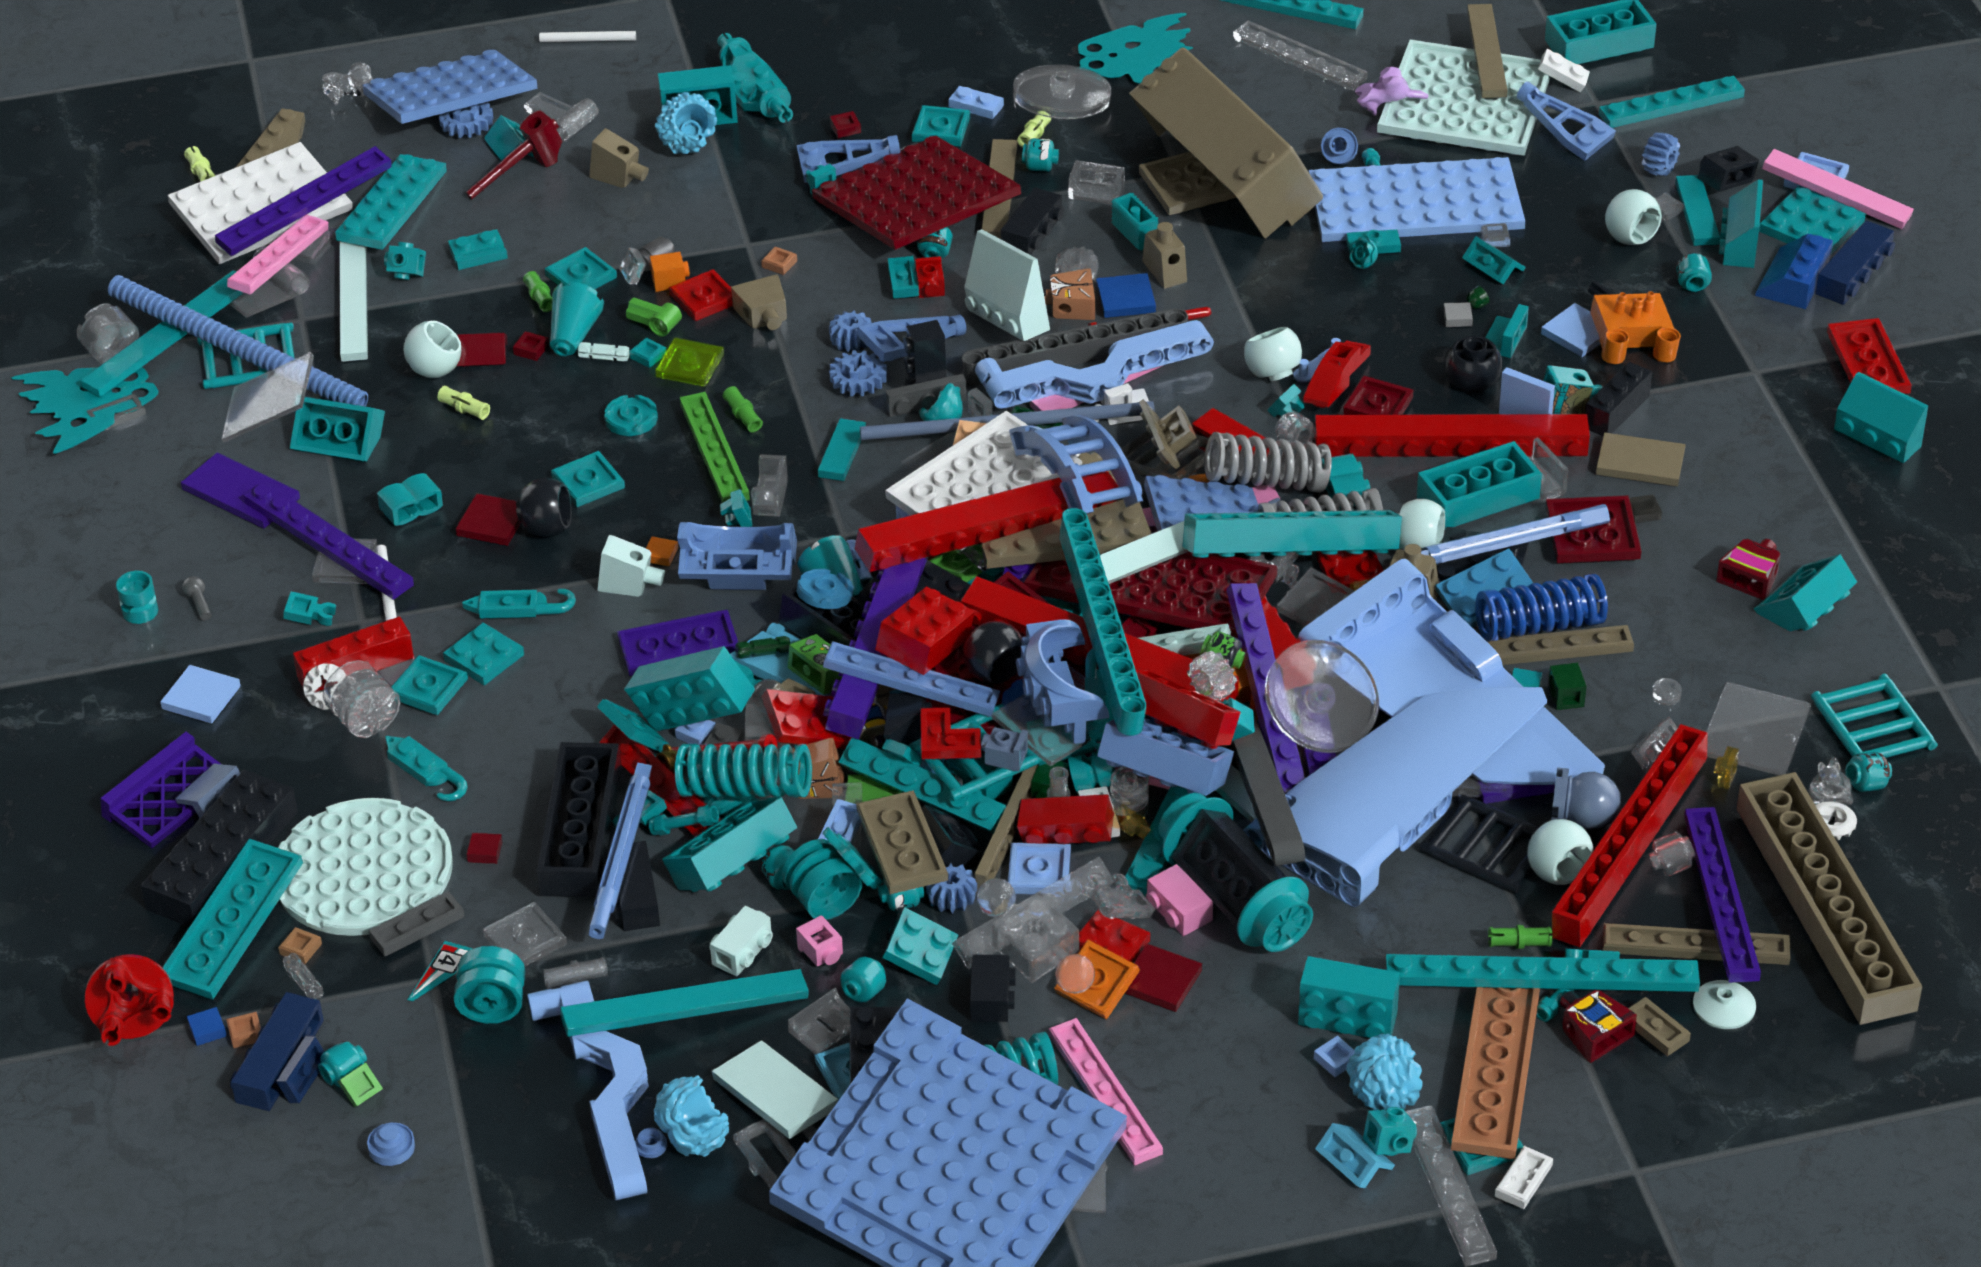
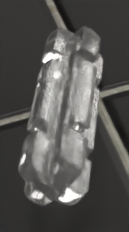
(303, 976)

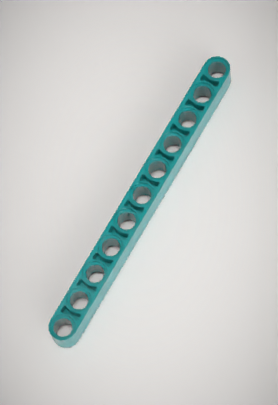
(1102, 622)

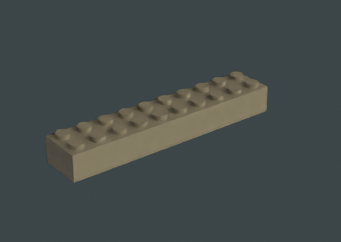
(1829, 899)

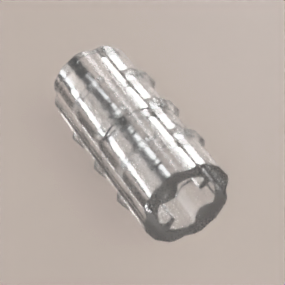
(576, 118)

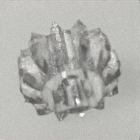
(1076, 259)
(1212, 675)

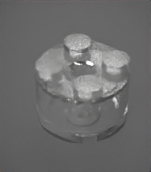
(106, 332)

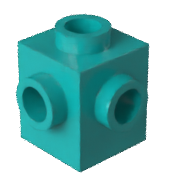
(405, 261)
(1389, 1131)

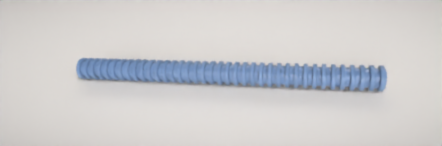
(228, 339)

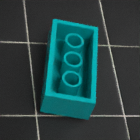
(1601, 31)
(1481, 484)
(689, 689)
(730, 844)

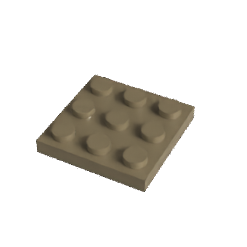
(1183, 183)

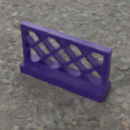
(148, 779)

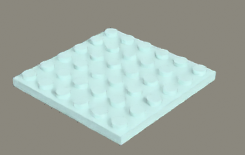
(1455, 104)

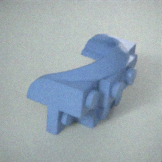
(736, 555)
(1050, 681)

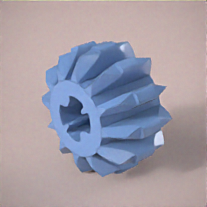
(1660, 154)
(844, 330)
(954, 893)

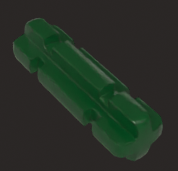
(762, 647)

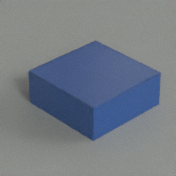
(206, 1026)

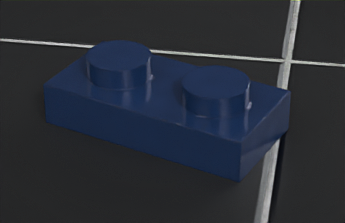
(301, 1070)

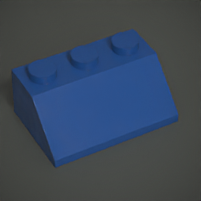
(1796, 270)

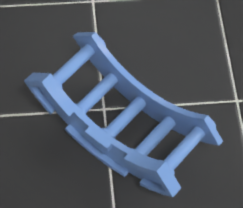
(1083, 436)

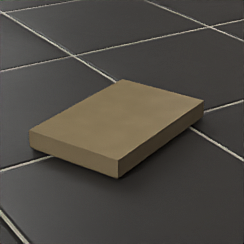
(1640, 459)

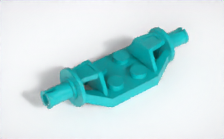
(755, 82)

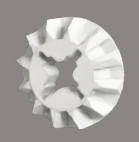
(313, 681)
(1844, 818)

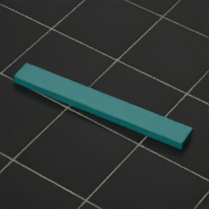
(156, 340)
(683, 1002)

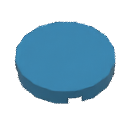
(825, 589)

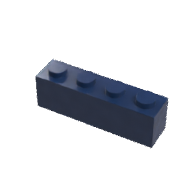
(1855, 262)
(276, 1043)

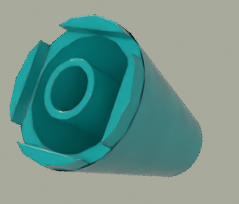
(572, 316)
(832, 555)

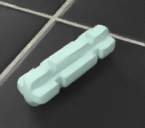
(603, 352)

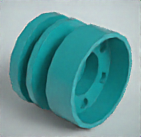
(821, 879)

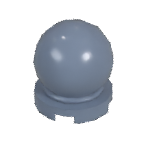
(1586, 799)

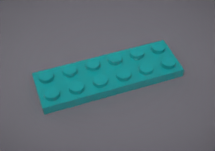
(391, 201)
(231, 918)

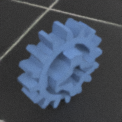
(467, 120)
(858, 373)

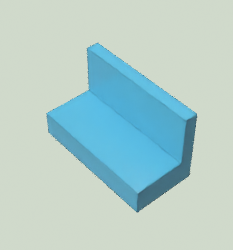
(1351, 1154)

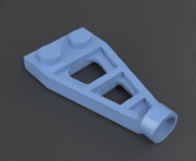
(1584, 142)
(813, 153)
(888, 347)

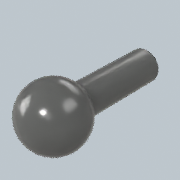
(194, 588)

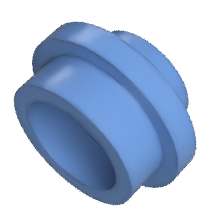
(651, 1143)

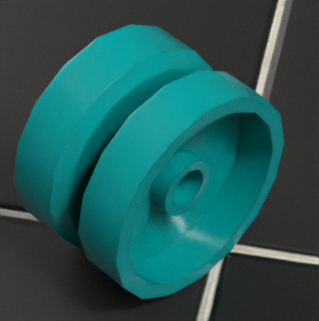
(489, 984)

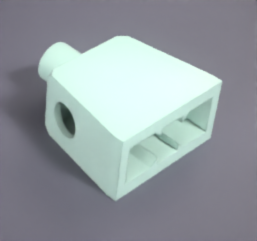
(626, 568)

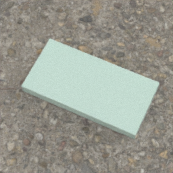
(775, 1089)

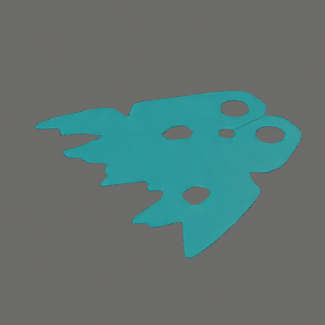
(1154, 47)
(68, 402)

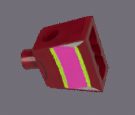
(1750, 567)

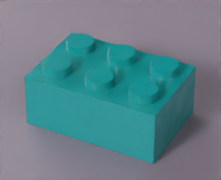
(712, 83)
(1348, 998)

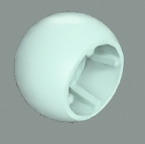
(1633, 217)
(432, 349)
(1273, 353)
(1421, 523)
(1559, 851)

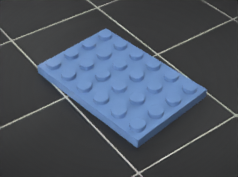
(449, 86)

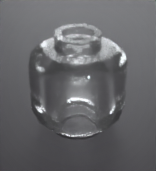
(1295, 427)
(1672, 854)

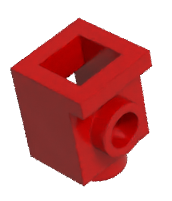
(930, 277)

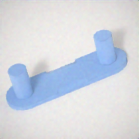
(1307, 369)

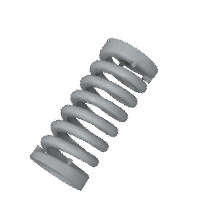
(1268, 467)
(1368, 500)

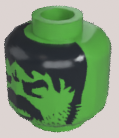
(1227, 645)

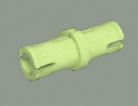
(1038, 122)
(199, 165)
(474, 406)

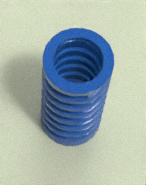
(1544, 611)

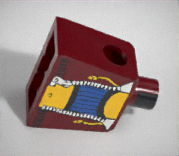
(1596, 1023)

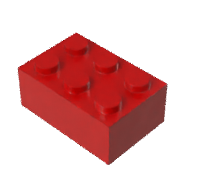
(924, 630)

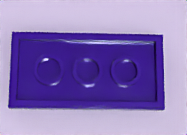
(225, 483)
(676, 638)

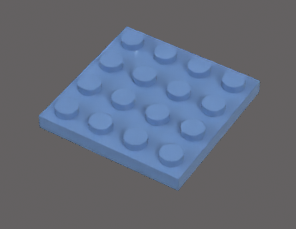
(1175, 497)

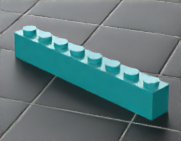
(1290, 532)

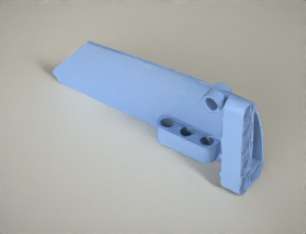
(1425, 650)
(1396, 784)

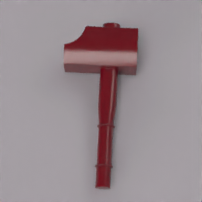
(540, 138)

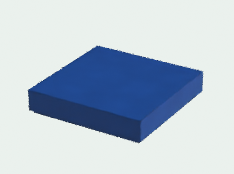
(1126, 295)

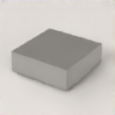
(1458, 314)

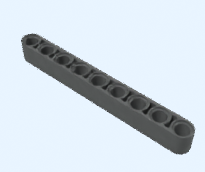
(1069, 346)
(1268, 799)

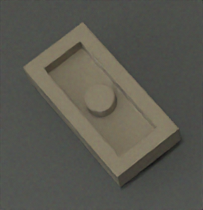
(1659, 1027)

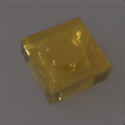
(1726, 767)
(1132, 822)

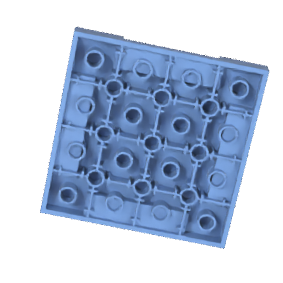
(947, 1153)

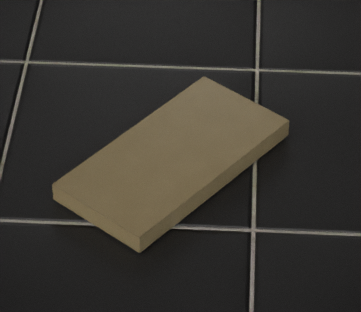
(902, 842)

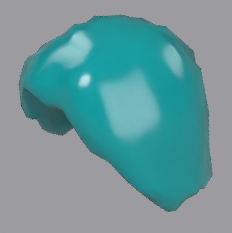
(946, 407)

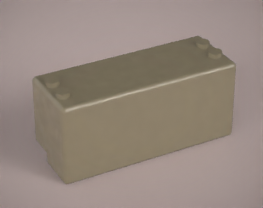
(1228, 140)

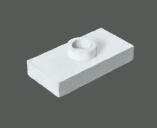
(1524, 1177)

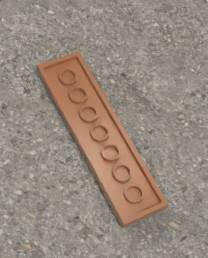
(1495, 1071)

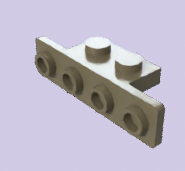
(1168, 433)

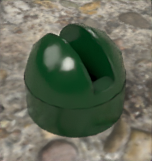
(1477, 298)

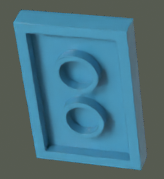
(1496, 572)

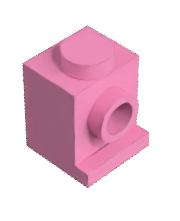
(823, 947)

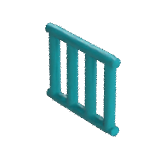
(238, 376)
(1897, 701)
(982, 779)

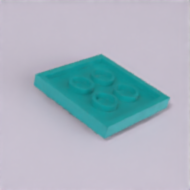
(1813, 214)

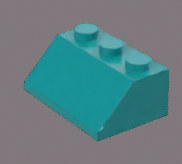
(1741, 226)
(1882, 418)
(337, 429)
(1808, 594)

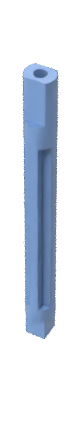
(1518, 534)
(620, 850)

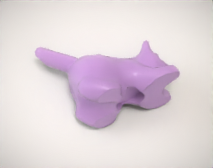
(1388, 88)

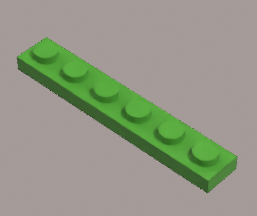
(713, 445)

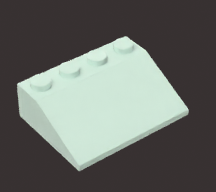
(1006, 287)

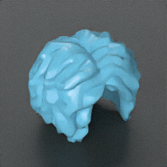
(686, 123)
(1385, 1073)
(690, 1117)

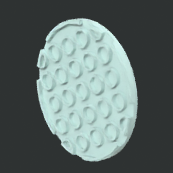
(365, 865)

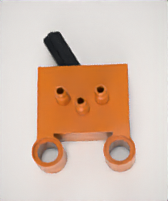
(1632, 322)

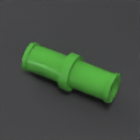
(538, 291)
(742, 409)
(1519, 936)

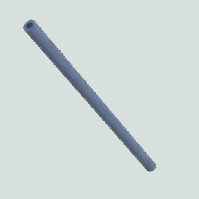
(1029, 418)

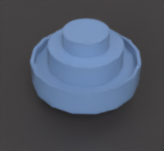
(1339, 146)
(391, 1144)

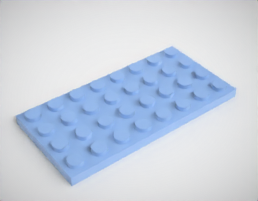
(1417, 198)

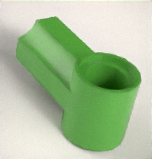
(659, 319)

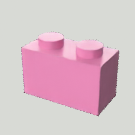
(1179, 900)

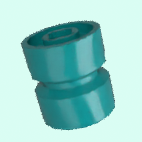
(137, 597)
(1089, 771)

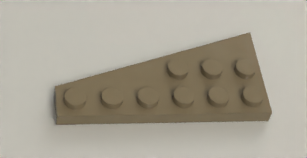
(282, 132)
(1111, 526)

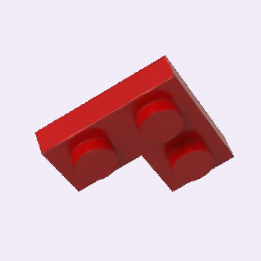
(942, 742)

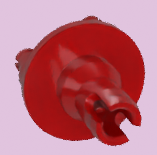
(129, 1013)

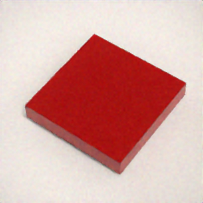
(702, 295)

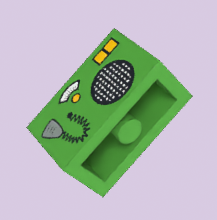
(807, 661)

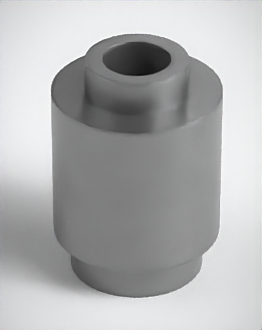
(656, 247)

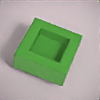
(360, 1084)

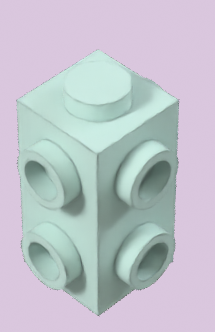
(741, 940)

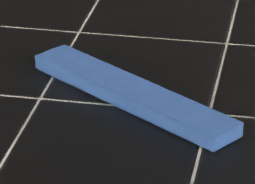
(898, 676)

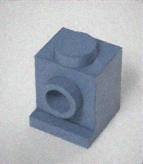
(1005, 748)

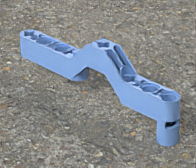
(1089, 383)
(619, 1096)

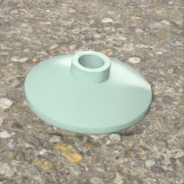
(1724, 1004)

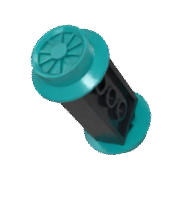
(1235, 872)

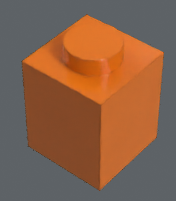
(668, 270)

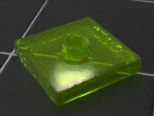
(689, 362)

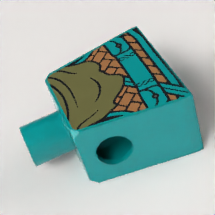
(1571, 390)

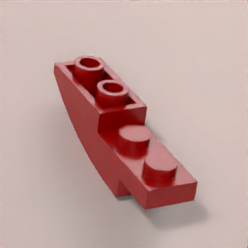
(1334, 372)

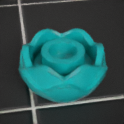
(1363, 253)

